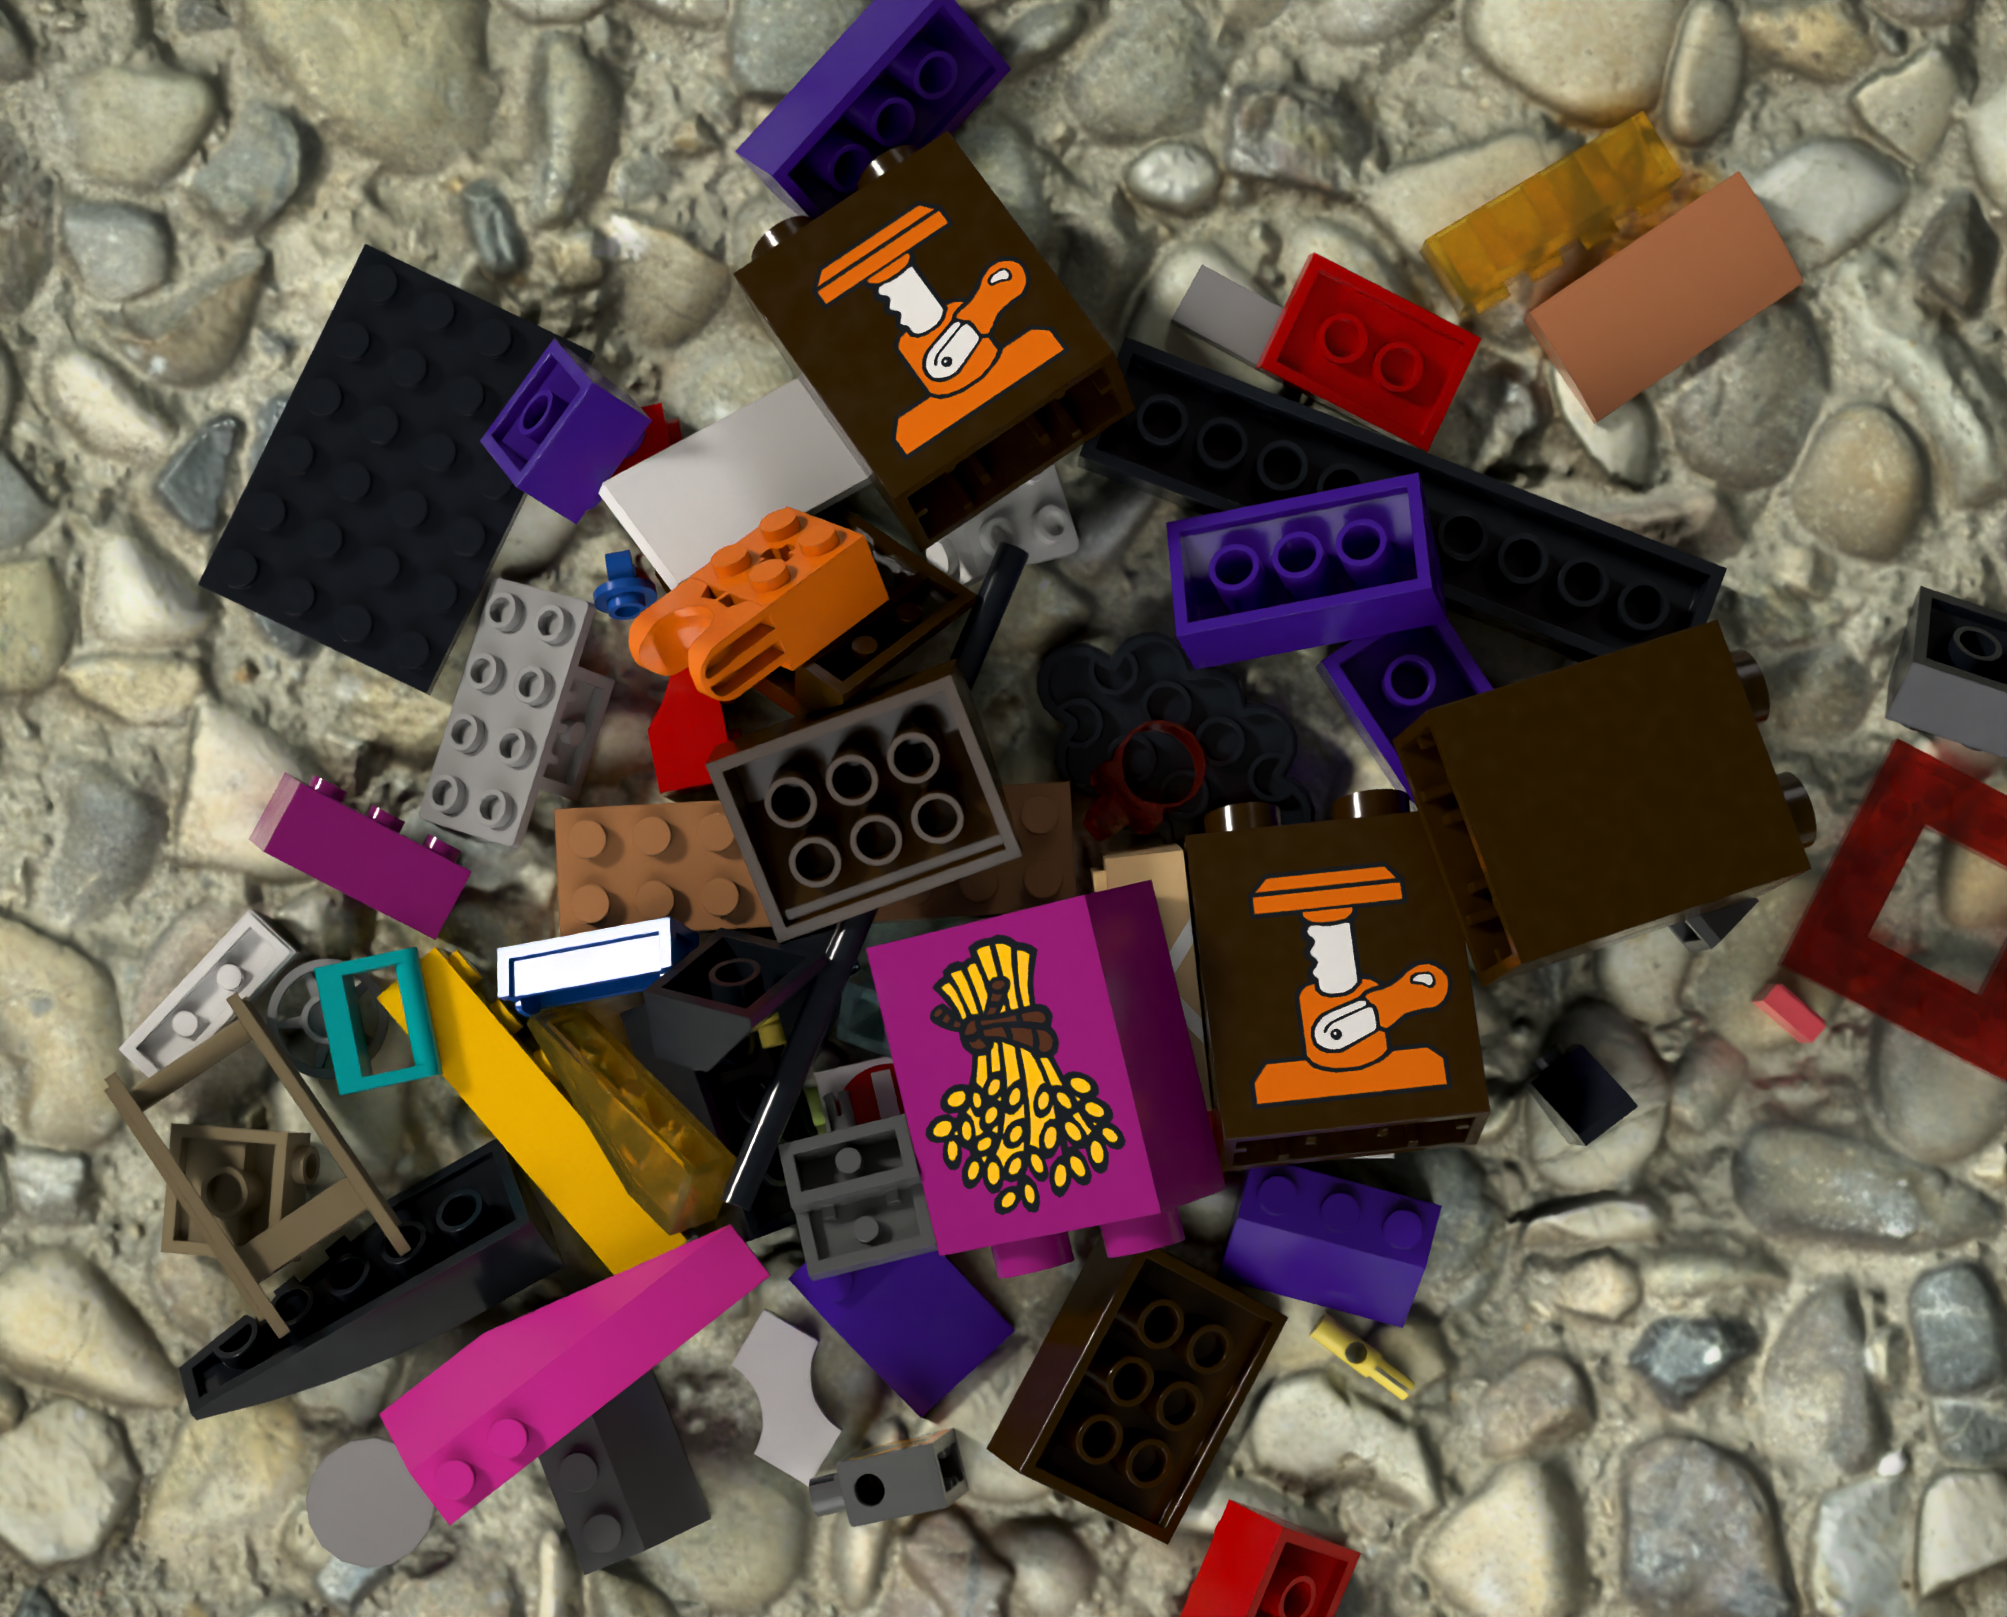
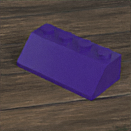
(885, 83)
(1305, 572)

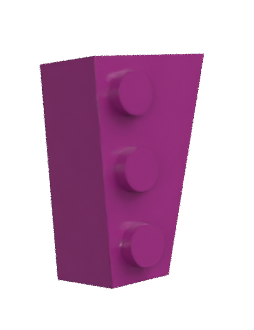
(361, 853)

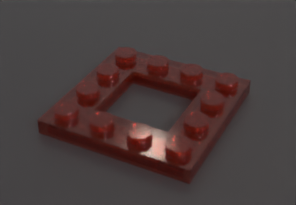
(1833, 932)

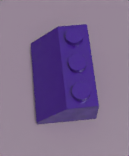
(1329, 1242)

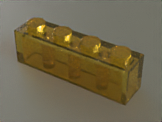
(1551, 214)

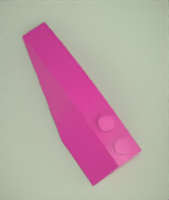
(557, 1366)

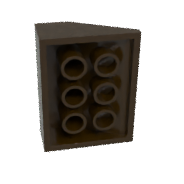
(865, 801)
(1137, 1387)

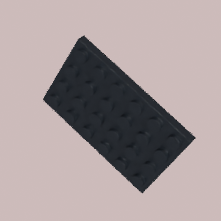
(374, 486)

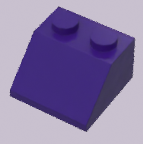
(565, 432)

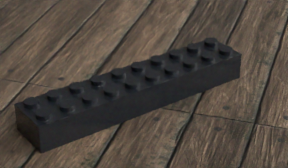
(1499, 547)

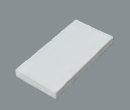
(729, 478)

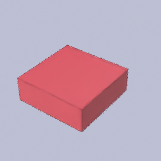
(1789, 1012)

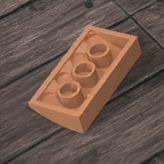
(1665, 297)

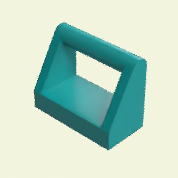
(346, 1027)

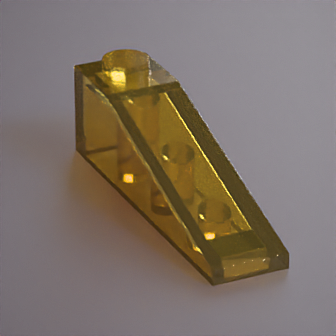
(645, 1132)

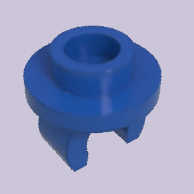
(624, 593)

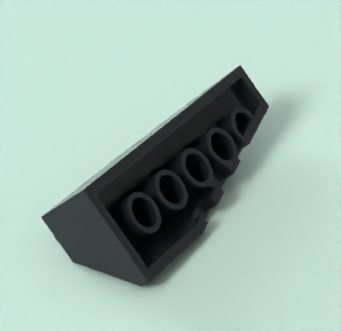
(472, 1244)

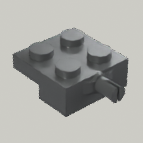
(856, 1193)

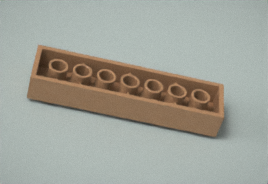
(687, 865)

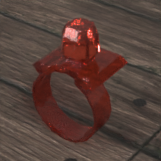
(1122, 807)

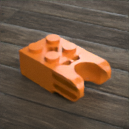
(761, 605)

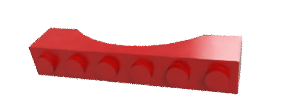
(687, 720)

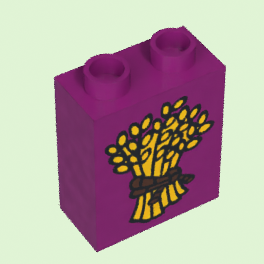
(1049, 1079)

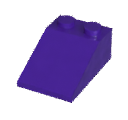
(910, 1322)

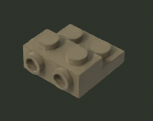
(242, 1176)

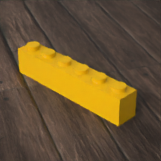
(530, 1112)

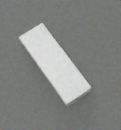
(198, 1008)

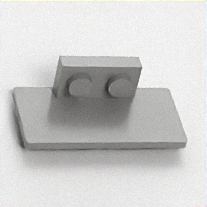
(519, 715)

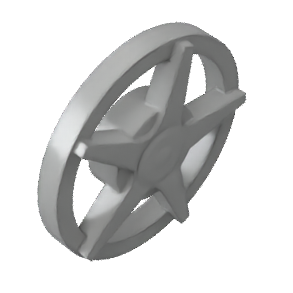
(313, 1021)

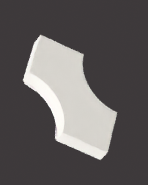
(794, 1426)

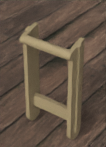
(299, 1229)

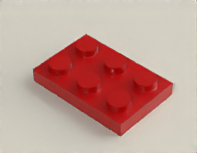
(1368, 353)

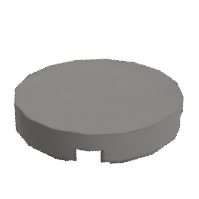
(367, 1504)

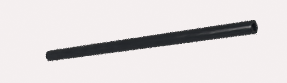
(851, 933)

